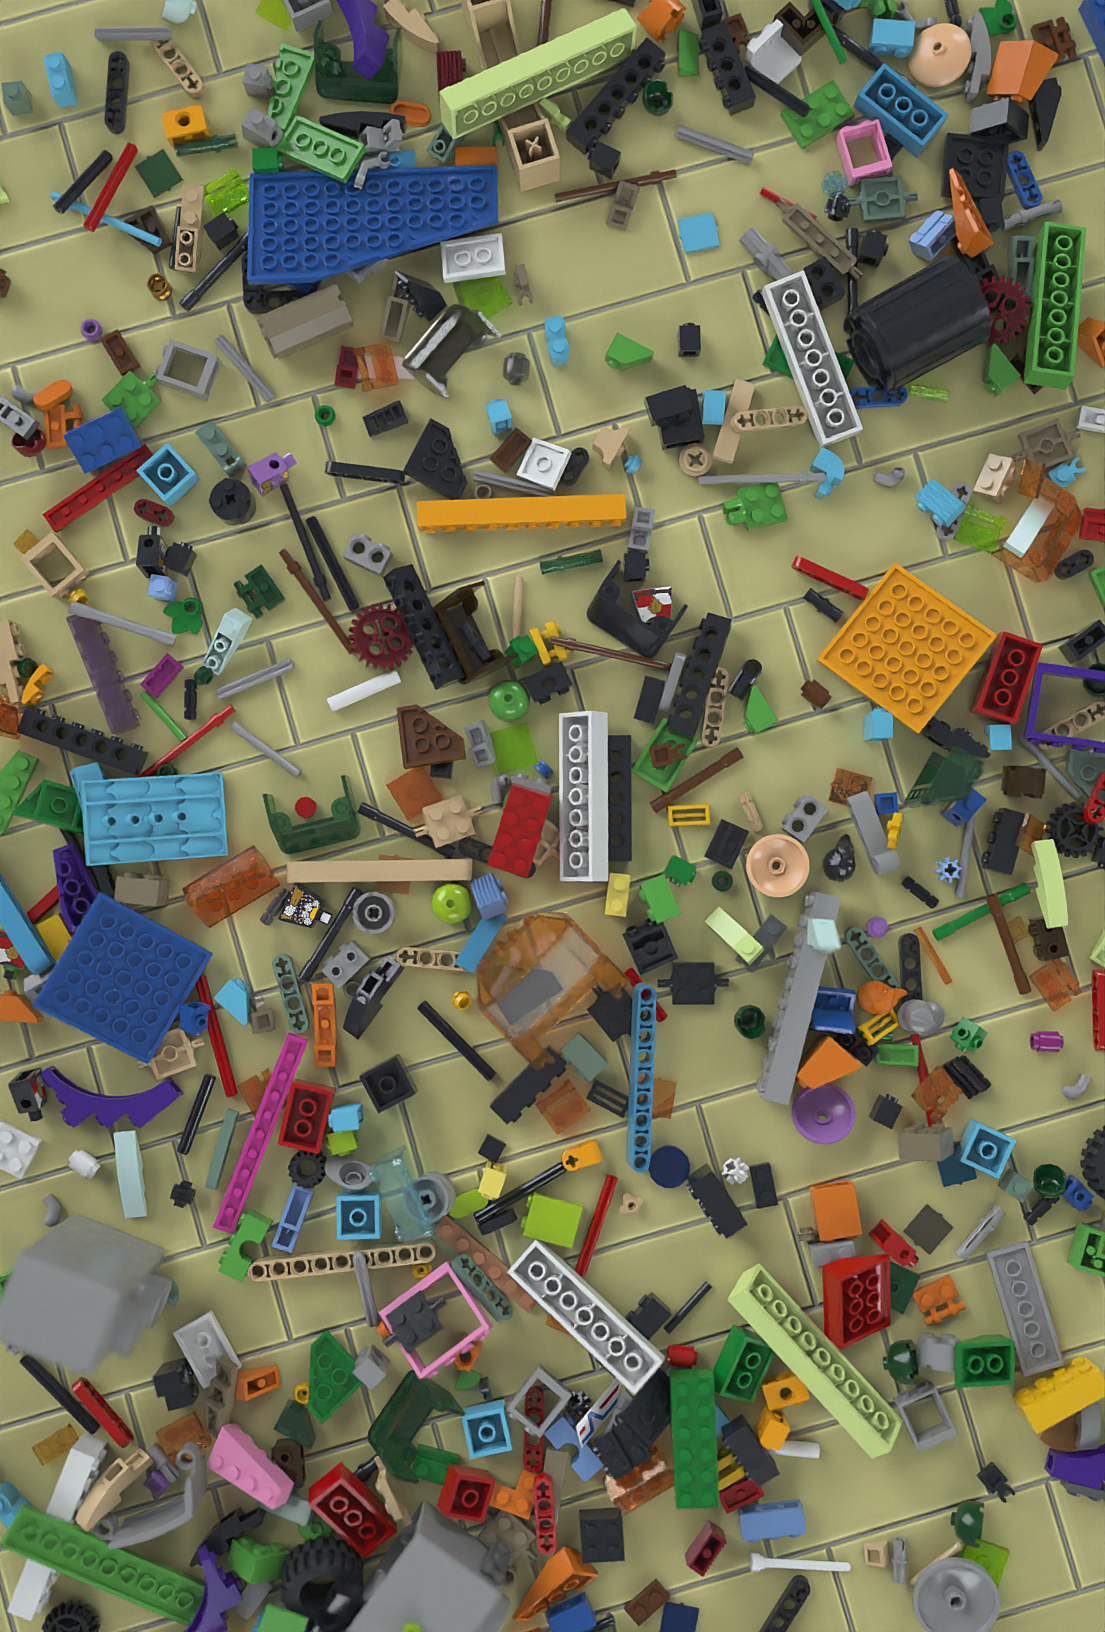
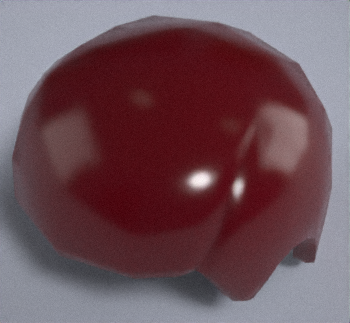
(29, 447)

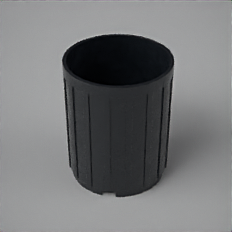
(918, 325)

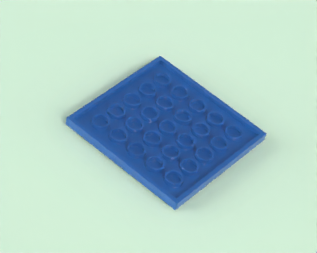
(122, 978)

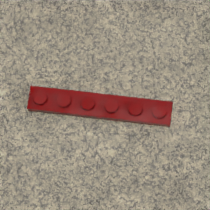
(97, 489)

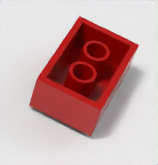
(306, 1116)

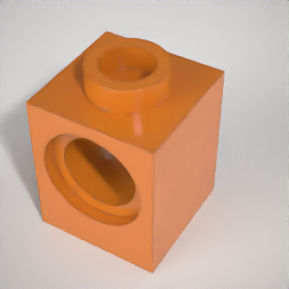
(466, 1363)

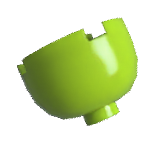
(452, 903)

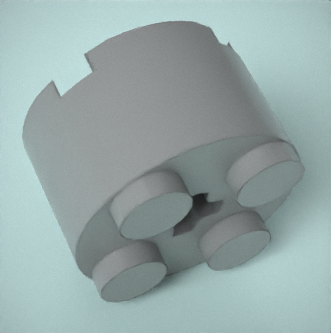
(362, 911)
(937, 1351)

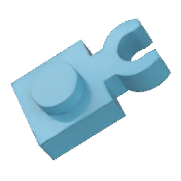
(1063, 474)

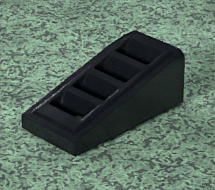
(387, 425)

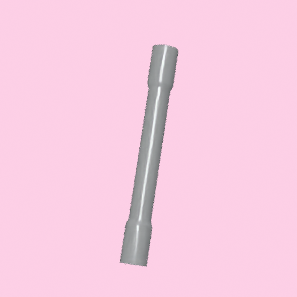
(90, 613)

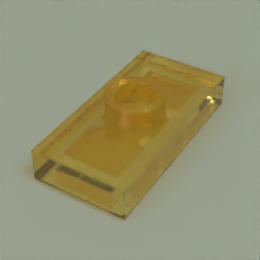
(55, 1444)

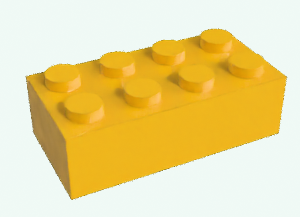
(1060, 1394)

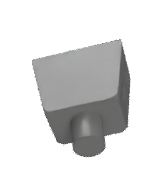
(260, 129)

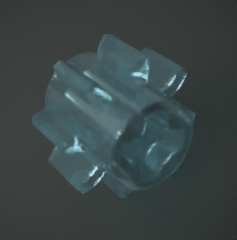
(834, 183)

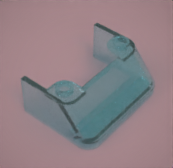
(401, 1196)

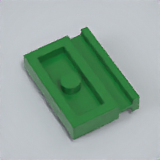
(432, 1463)

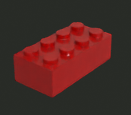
(1006, 678)
(519, 830)
(352, 1510)

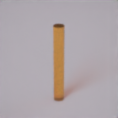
(933, 955)

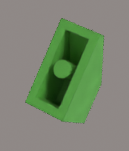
(627, 353)
(998, 371)
(757, 712)

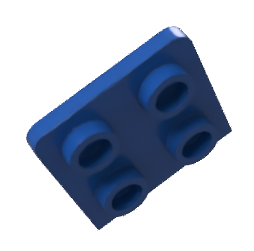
(834, 1010)

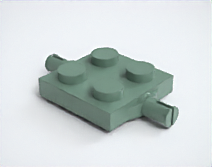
(882, 199)

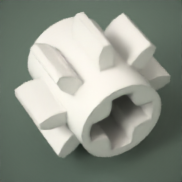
(735, 1171)

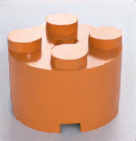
(661, 17)

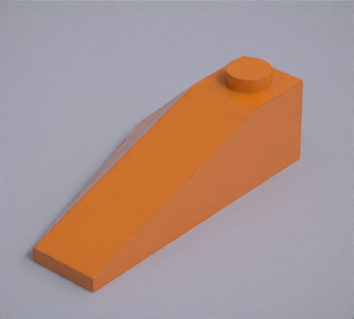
(969, 225)
(557, 1577)

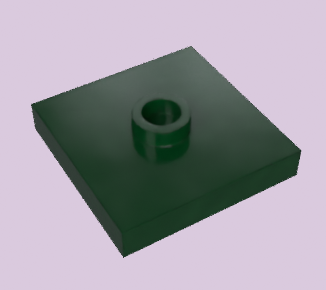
(901, 1286)

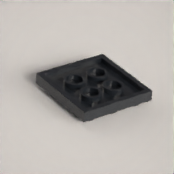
(979, 162)

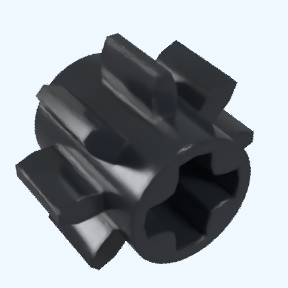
(837, 208)
(183, 1194)
(578, 1404)

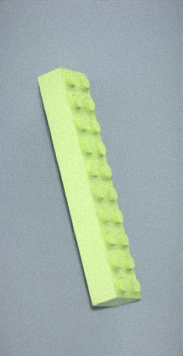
(537, 73)
(816, 1361)

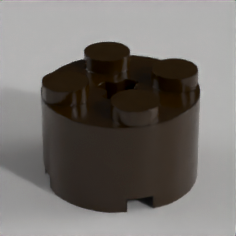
(1023, 780)

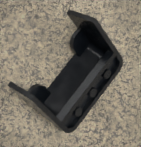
(625, 626)

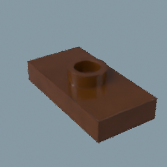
(510, 450)

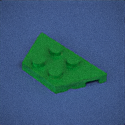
(53, 806)

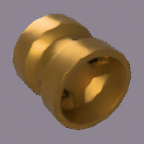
(157, 282)

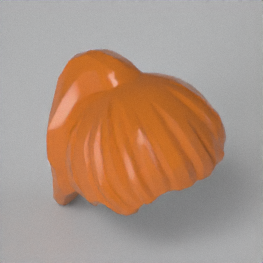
(878, 997)

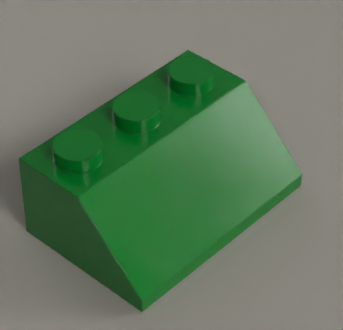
(742, 1365)

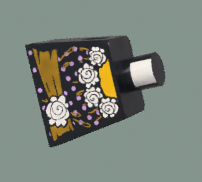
(151, 553)
(304, 908)

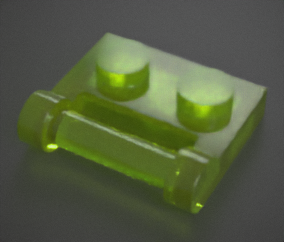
(229, 197)
(977, 535)

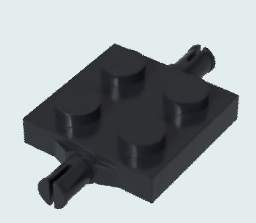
(693, 983)
(612, 1013)
(414, 1321)

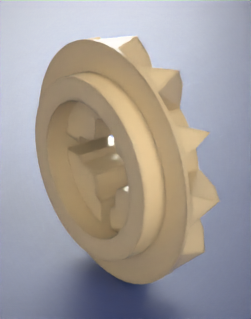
(694, 450)

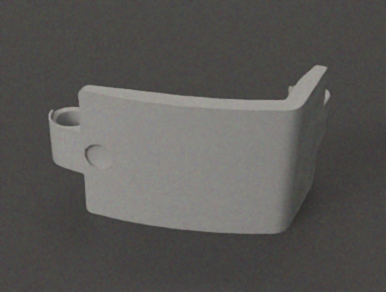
(162, 1518)

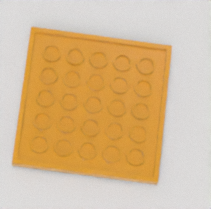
(906, 648)

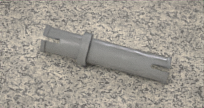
(1023, 217)
(995, 1212)

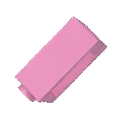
(874, 170)

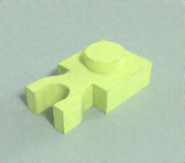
(551, 111)

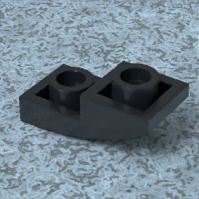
(649, 699)
(857, 1046)

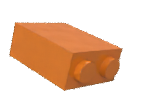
(835, 1211)

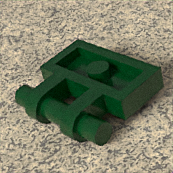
(265, 588)

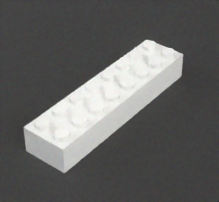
(811, 359)
(583, 796)
(586, 1315)
(71, 1490)

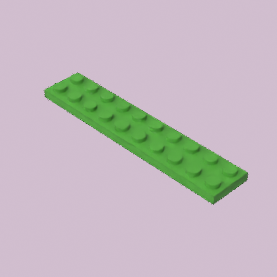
(111, 1570)

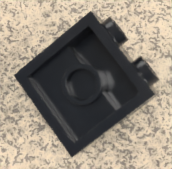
(649, 945)
(620, 1451)

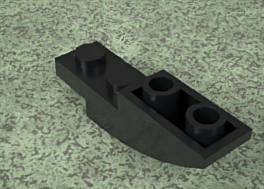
(940, 734)
(367, 998)
(227, 1529)

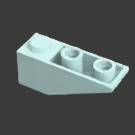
(226, 640)
(822, 935)

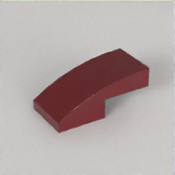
(347, 370)

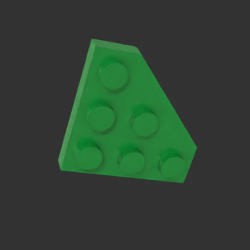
(330, 1376)

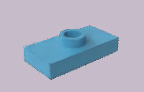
(399, 159)

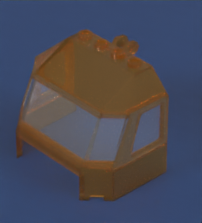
(540, 979)

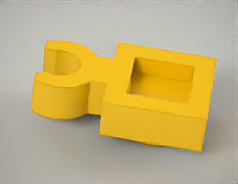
(894, 829)

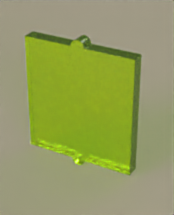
(274, 12)

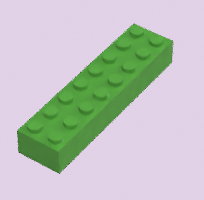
(1055, 305)

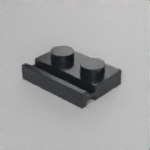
(726, 843)

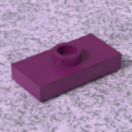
(162, 675)

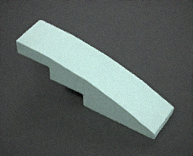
(1028, 526)
(130, 1174)

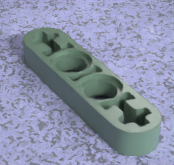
(874, 960)
(287, 994)
(222, 1149)
(499, 1307)

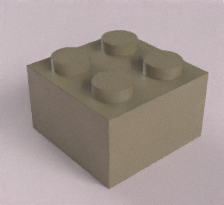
(142, 891)
(925, 1143)

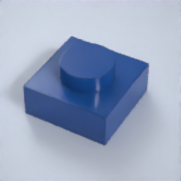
(886, 803)

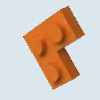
(515, 1501)

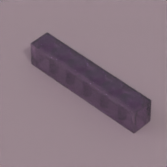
(104, 674)

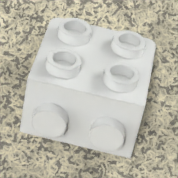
(772, 54)

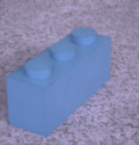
(771, 1520)

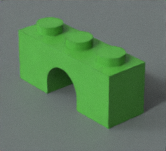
(235, 1261)

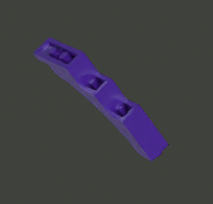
(367, 37)

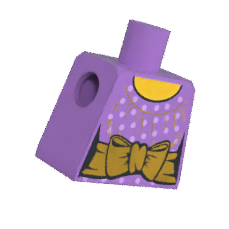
(270, 472)

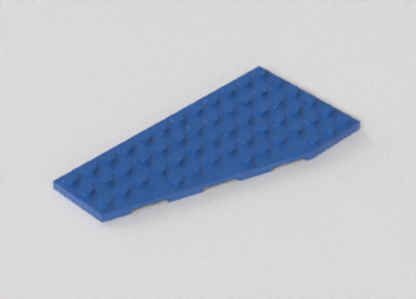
(319, 227)

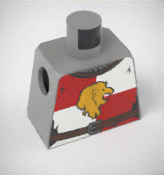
(652, 603)

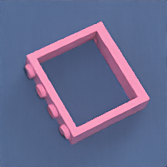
(466, 1344)

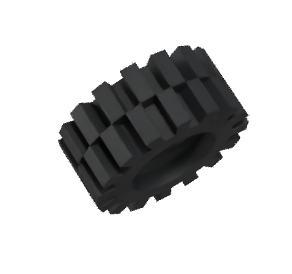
(299, 1177)

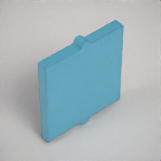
(698, 232)

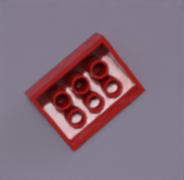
(856, 1298)

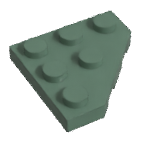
(1085, 770)

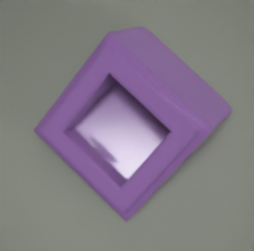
(156, 1482)

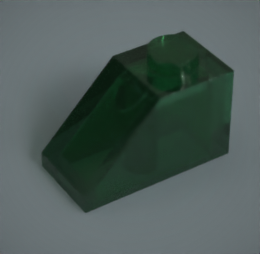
(296, 1423)

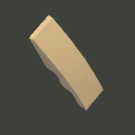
(728, 438)

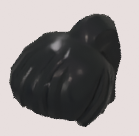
(840, 861)

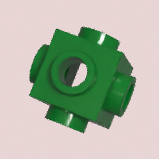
(968, 1036)

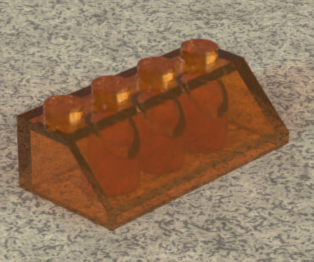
(230, 886)

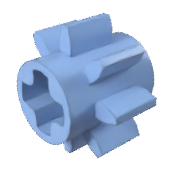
(953, 873)

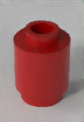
(681, 1356)

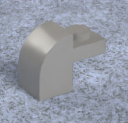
(381, 140)

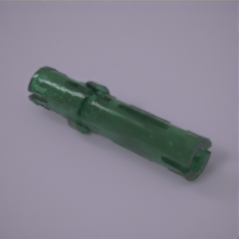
(206, 145)
(562, 563)

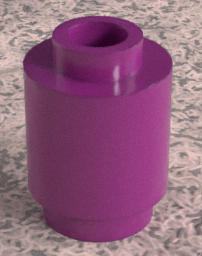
(1046, 1041)

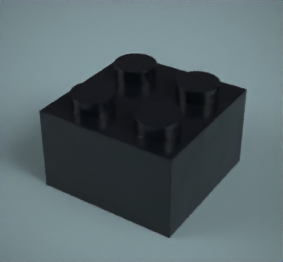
(388, 1083)
(601, 1535)

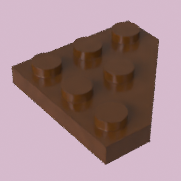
(426, 739)

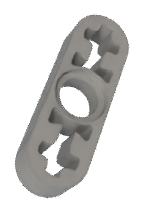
(954, 527)
(672, 681)

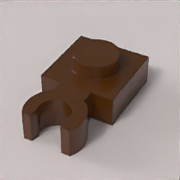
(737, 30)
(663, 754)

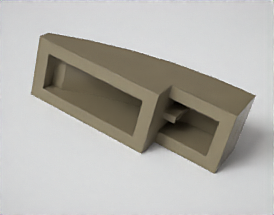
(395, 314)

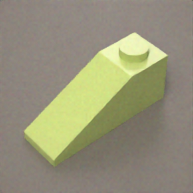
(734, 935)

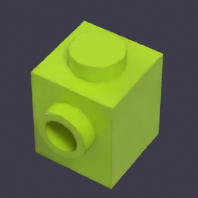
(342, 1142)

